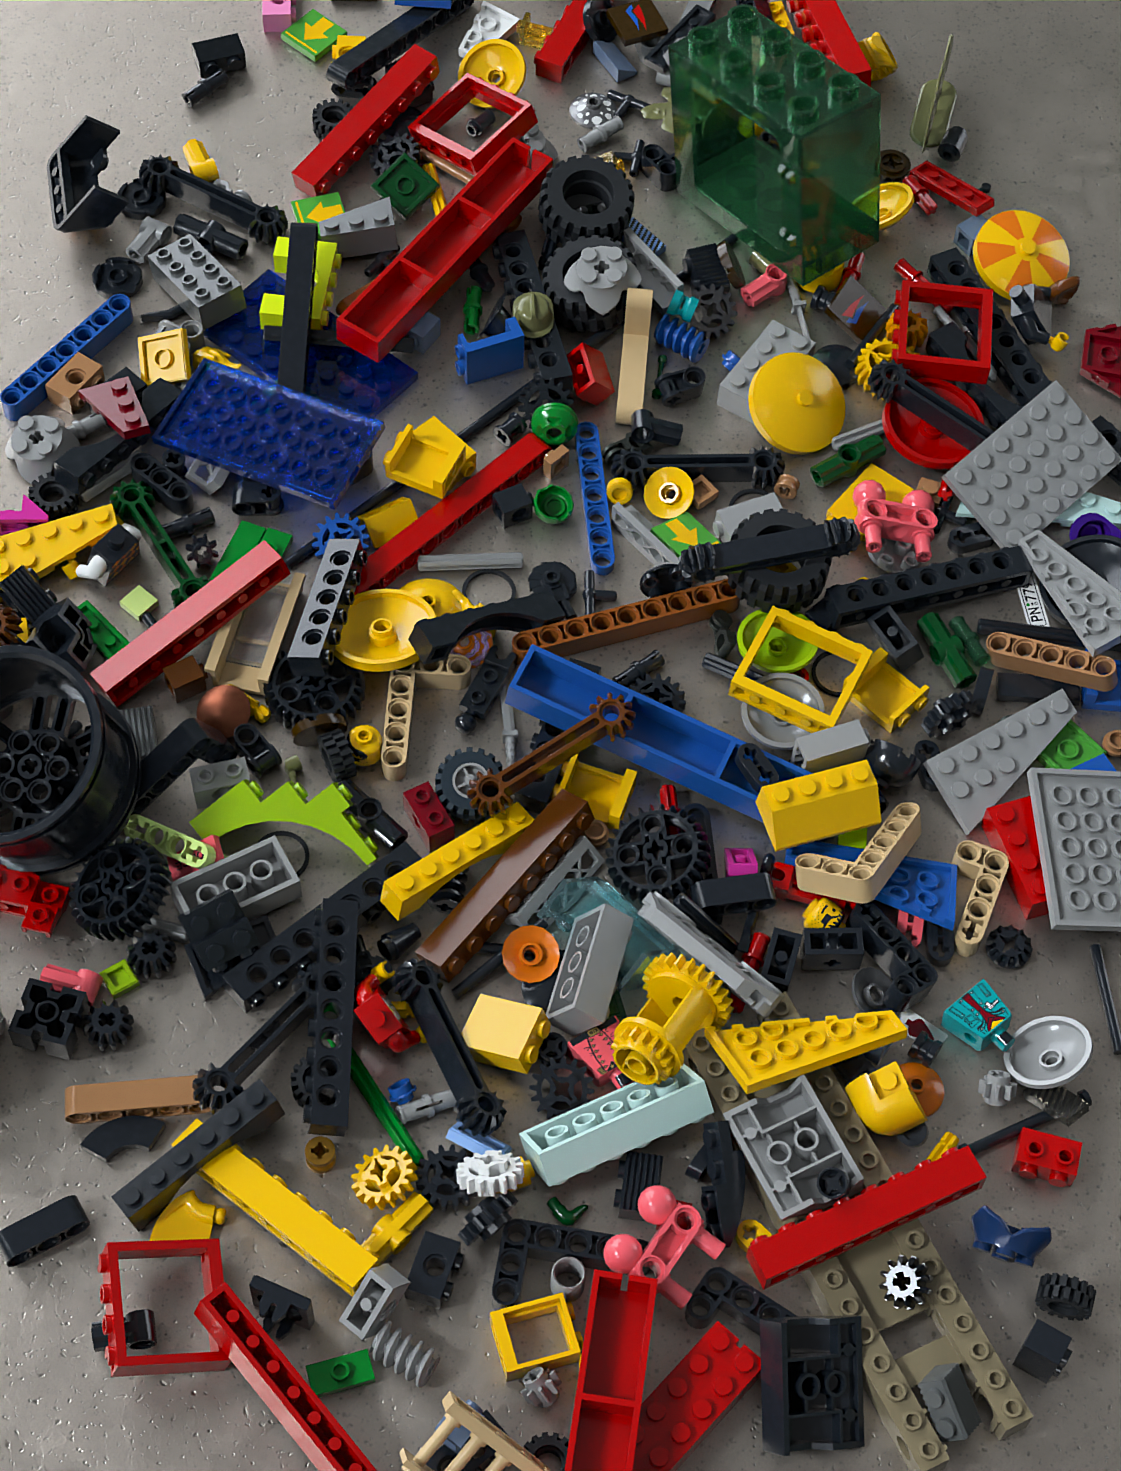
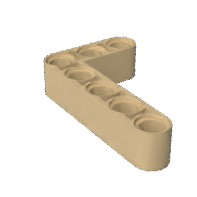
(634, 353)
(403, 703)
(866, 876)

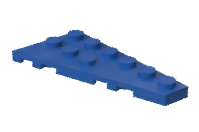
(915, 887)

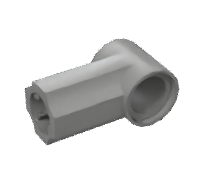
(150, 236)

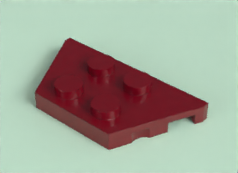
(1102, 357)

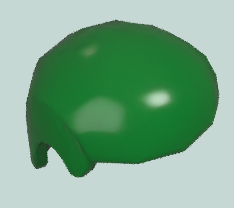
(553, 504)

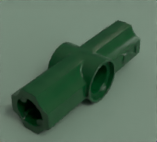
(848, 460)
(946, 650)

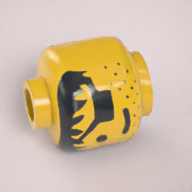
(365, 744)
(823, 914)

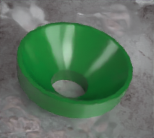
(554, 416)

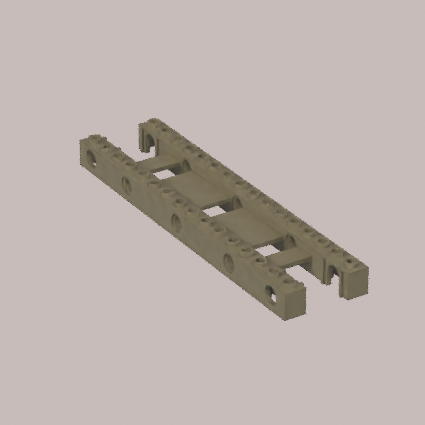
(852, 1279)

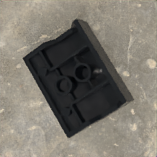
(811, 1383)

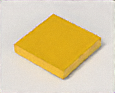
(165, 357)

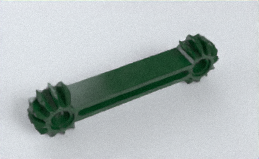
(134, 503)

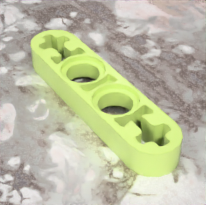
(169, 841)

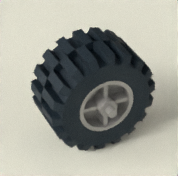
(454, 779)

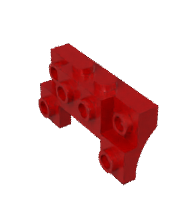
(35, 900)

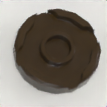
(731, 263)
(306, 732)

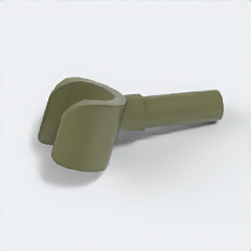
(291, 766)

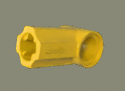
(199, 161)

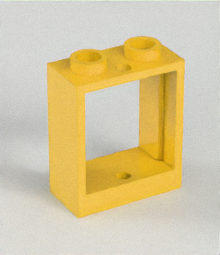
(555, 1303)

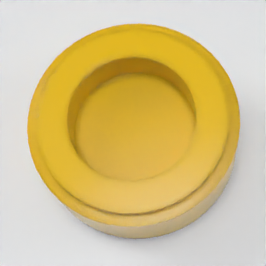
(619, 491)

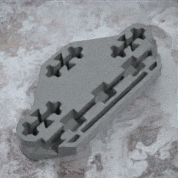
(736, 975)

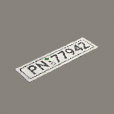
(1033, 603)

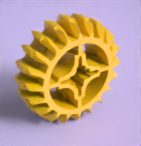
(874, 355)

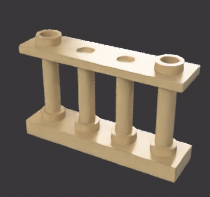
(482, 1434)

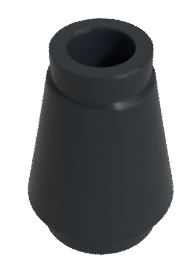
(397, 942)

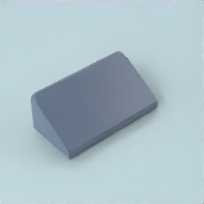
(613, 60)

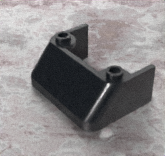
(73, 179)

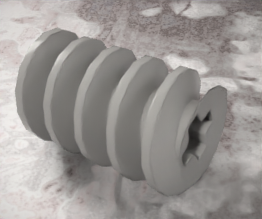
(404, 1355)

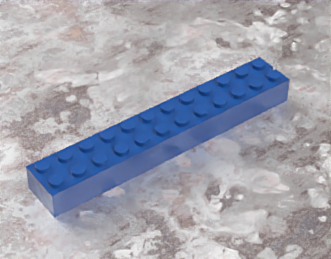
(661, 736)

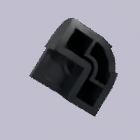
(64, 633)

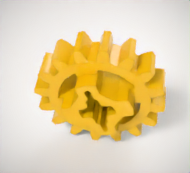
(384, 1177)

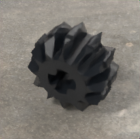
(151, 953)
(108, 1025)
(897, 1273)

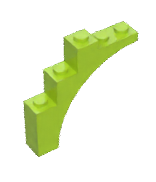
(287, 804)

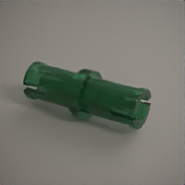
(969, 640)

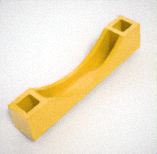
(418, 882)

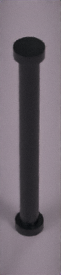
(1014, 1130)

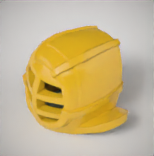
(878, 56)

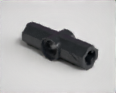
(211, 236)
(381, 825)

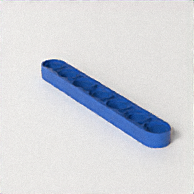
(594, 507)

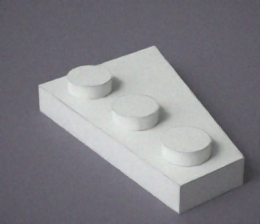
(488, 24)

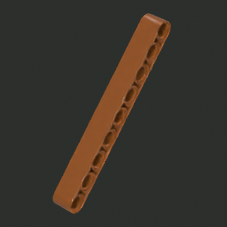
(636, 613)

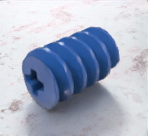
(680, 339)

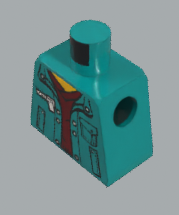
(979, 1018)

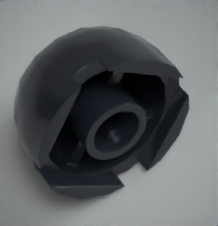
(891, 764)

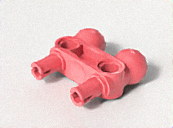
(903, 522)
(659, 1207)

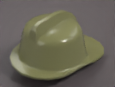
(534, 314)

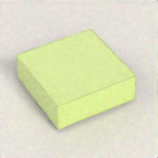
(139, 602)

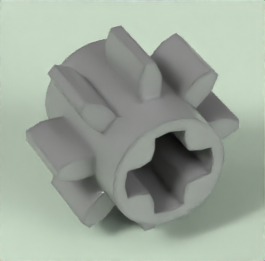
(997, 1087)
(541, 1387)

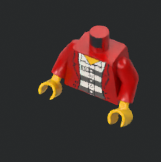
(381, 1016)

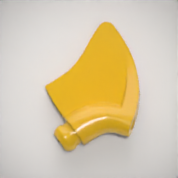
(187, 1219)

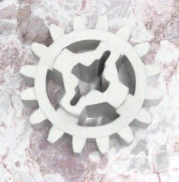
(490, 1173)

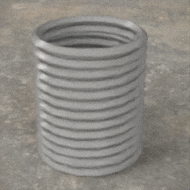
(570, 1265)

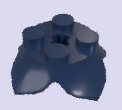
(1008, 1241)

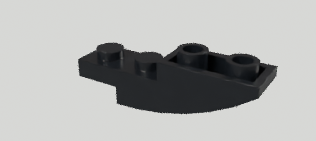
(725, 1196)

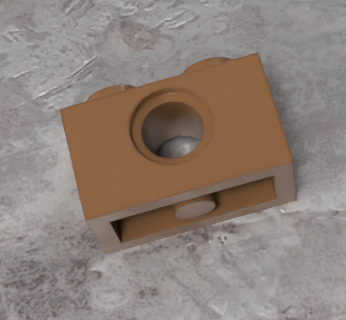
(75, 375)

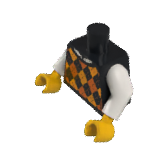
(109, 555)

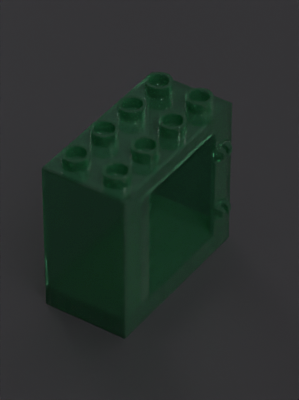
(792, 206)

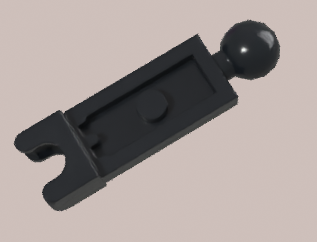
(484, 689)

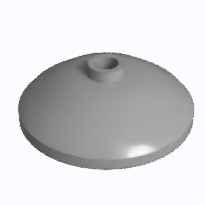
(766, 727)
(1049, 1052)

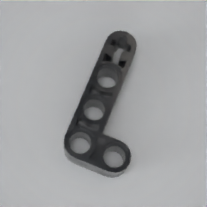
(659, 167)
(896, 955)
(725, 1301)

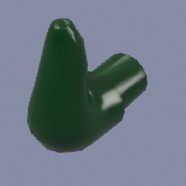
(563, 1215)

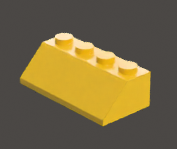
(820, 805)

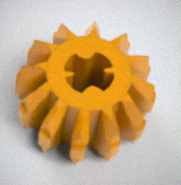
(916, 329)

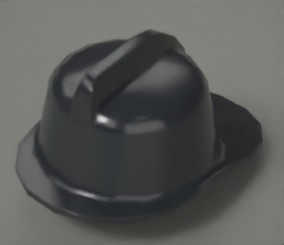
(496, 320)

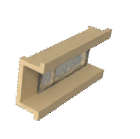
(253, 639)

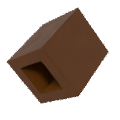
(185, 678)

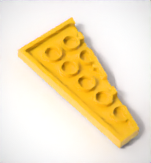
(54, 541)
(797, 1046)

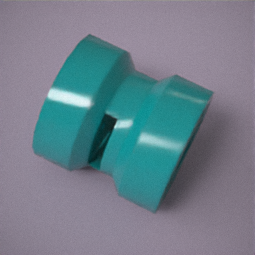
(687, 309)

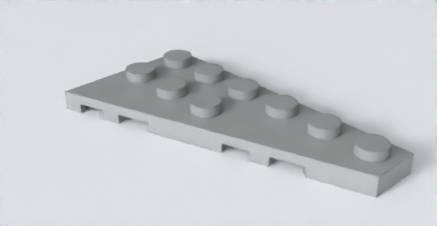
(1080, 593)
(988, 764)

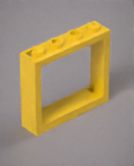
(782, 705)

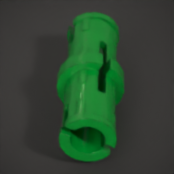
(472, 310)

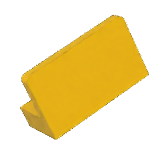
(388, 520)

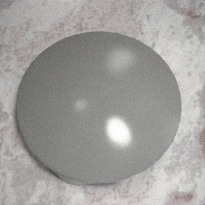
(894, 556)

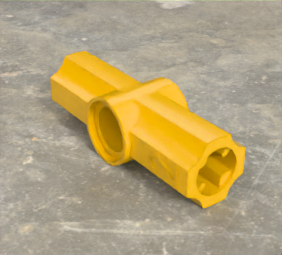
(396, 1229)

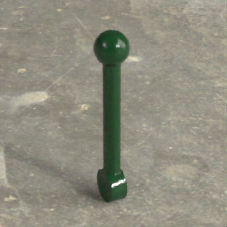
(662, 359)

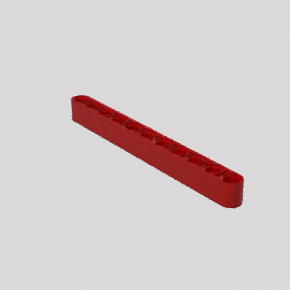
(452, 513)

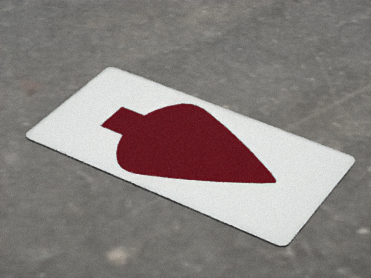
(916, 1024)

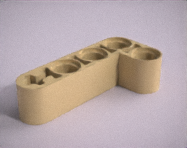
(978, 902)

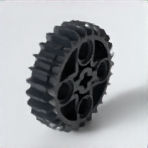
(313, 692)
(651, 843)
(120, 889)

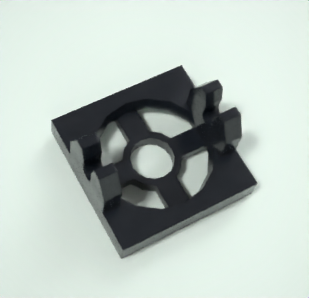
(280, 1307)

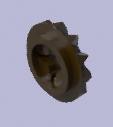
(898, 160)

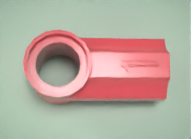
(769, 284)
(83, 980)

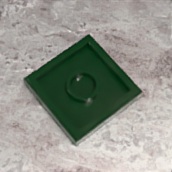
(406, 185)

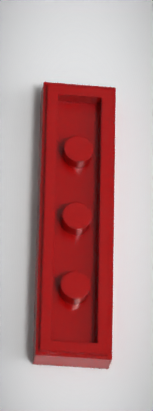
(952, 188)

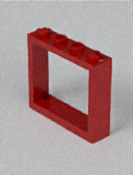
(451, 102)
(942, 367)
(113, 1321)

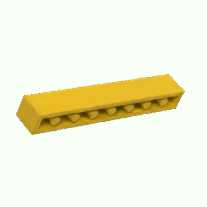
(288, 1216)

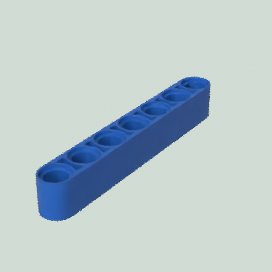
(87, 338)

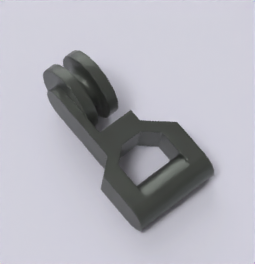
(615, 448)
(724, 638)

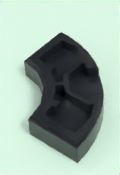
(123, 1134)

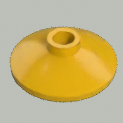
(658, 489)

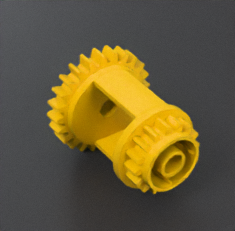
(679, 1004)

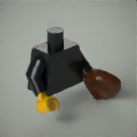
(1033, 310)

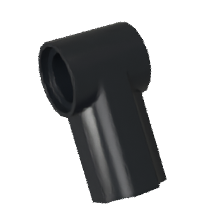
(647, 428)
(139, 1331)

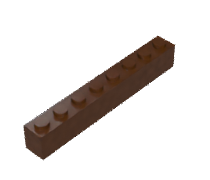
(506, 885)

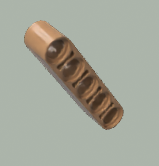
(1061, 669)
(131, 1098)

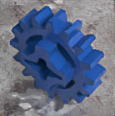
(353, 532)

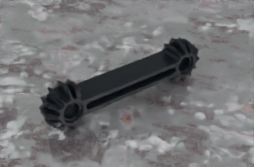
(164, 175)
(895, 384)
(759, 466)
(829, 539)
(256, 1049)
(474, 1104)

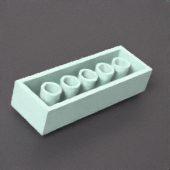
(614, 1125)

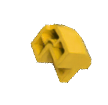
(885, 1101)

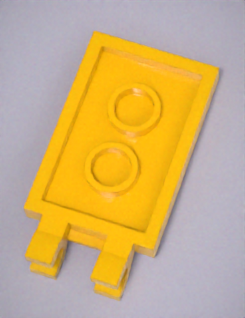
(845, 506)

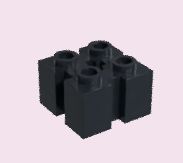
(49, 1018)

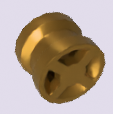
(322, 1161)

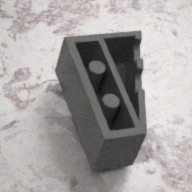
(362, 230)

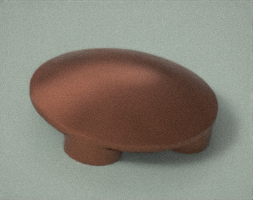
(224, 709)

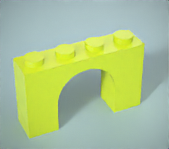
(325, 277)

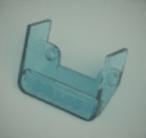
(583, 894)

